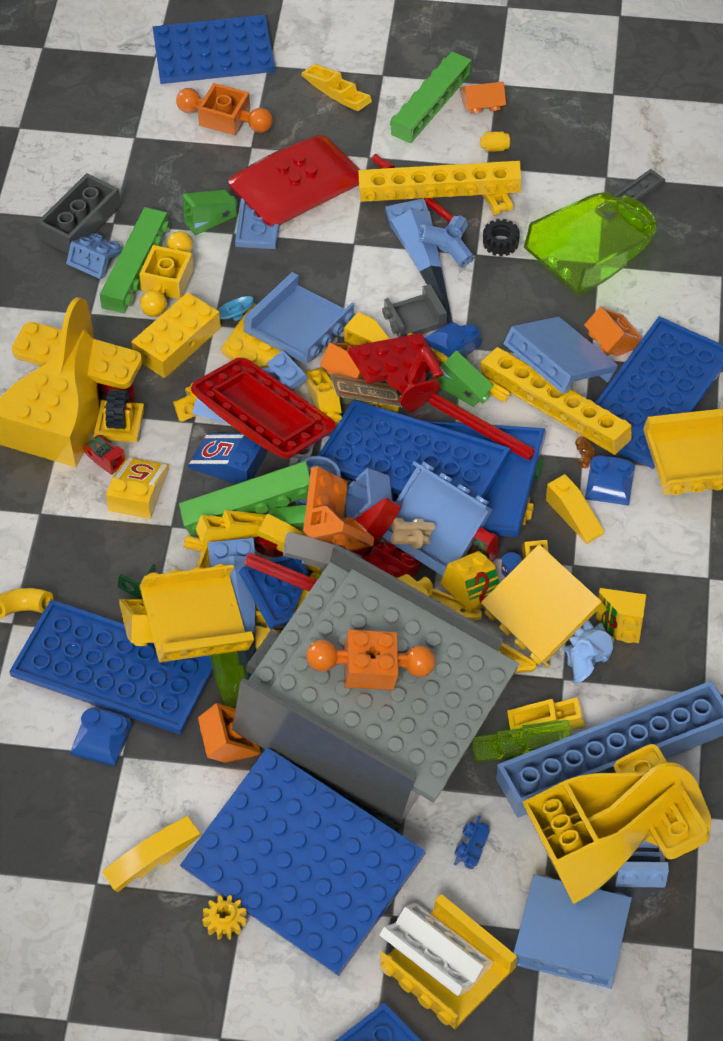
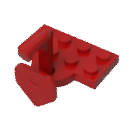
(402, 365)

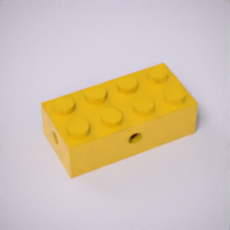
(176, 334)

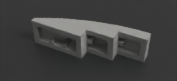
(309, 550)

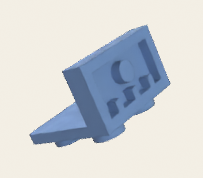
(92, 254)

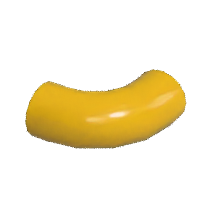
(24, 600)

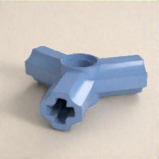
(449, 239)

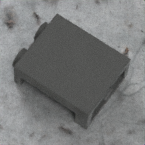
(416, 314)

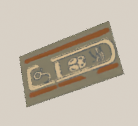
(360, 390)

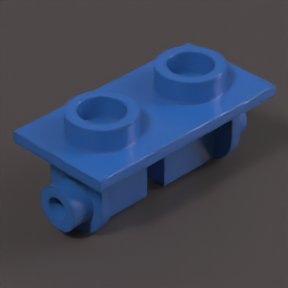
(473, 834)

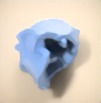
(588, 646)

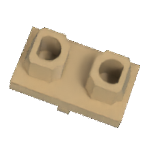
(414, 533)

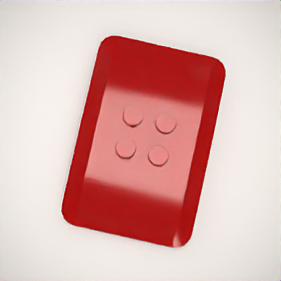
(295, 179)
(262, 408)

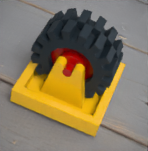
(119, 418)

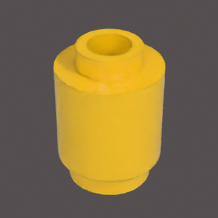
(495, 141)

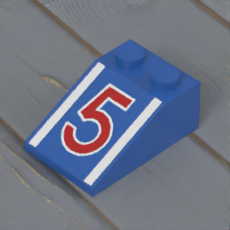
(228, 457)

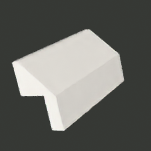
(437, 949)

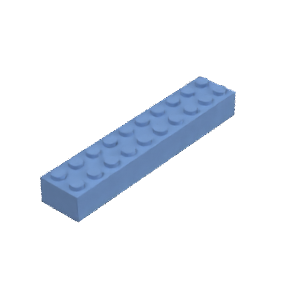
(670, 724)

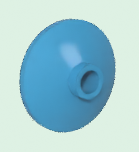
(236, 308)

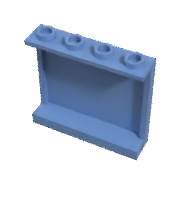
(296, 320)
(559, 352)
(449, 508)
(570, 938)

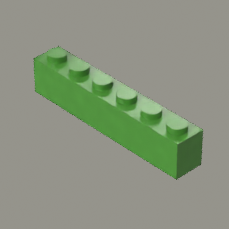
(430, 97)
(124, 278)
(251, 496)

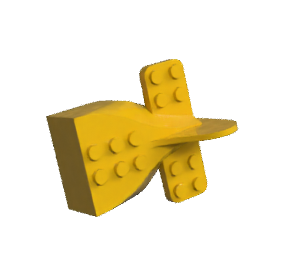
(57, 404)
(602, 818)

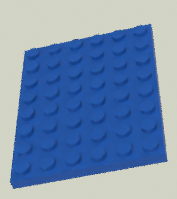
(303, 860)

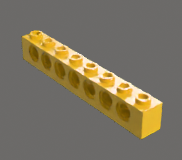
(440, 181)
(568, 408)

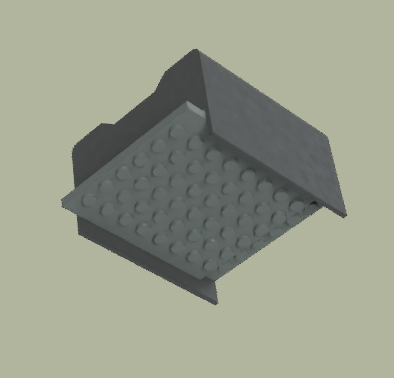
(373, 742)

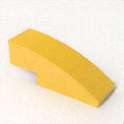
(230, 526)
(548, 712)

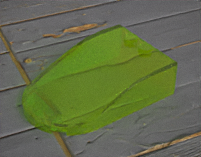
(586, 245)

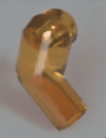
(586, 451)

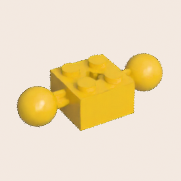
(166, 273)

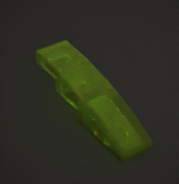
(227, 676)
(518, 741)

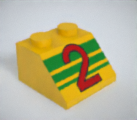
(470, 579)
(623, 614)

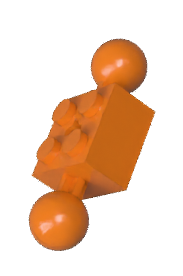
(224, 109)
(370, 659)

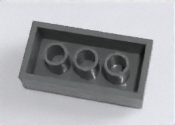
(79, 212)

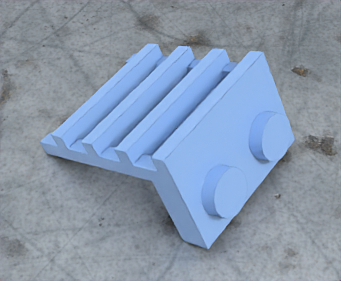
(643, 873)

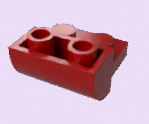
(392, 561)

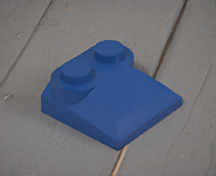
(455, 337)
(610, 480)
(101, 736)

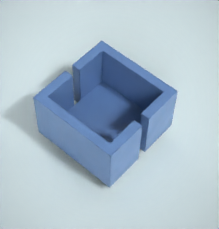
(366, 492)

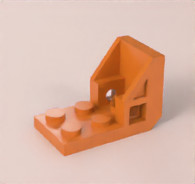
(326, 513)

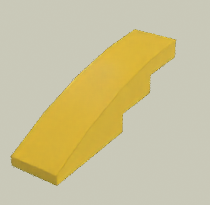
(332, 84)
(275, 530)
(151, 852)

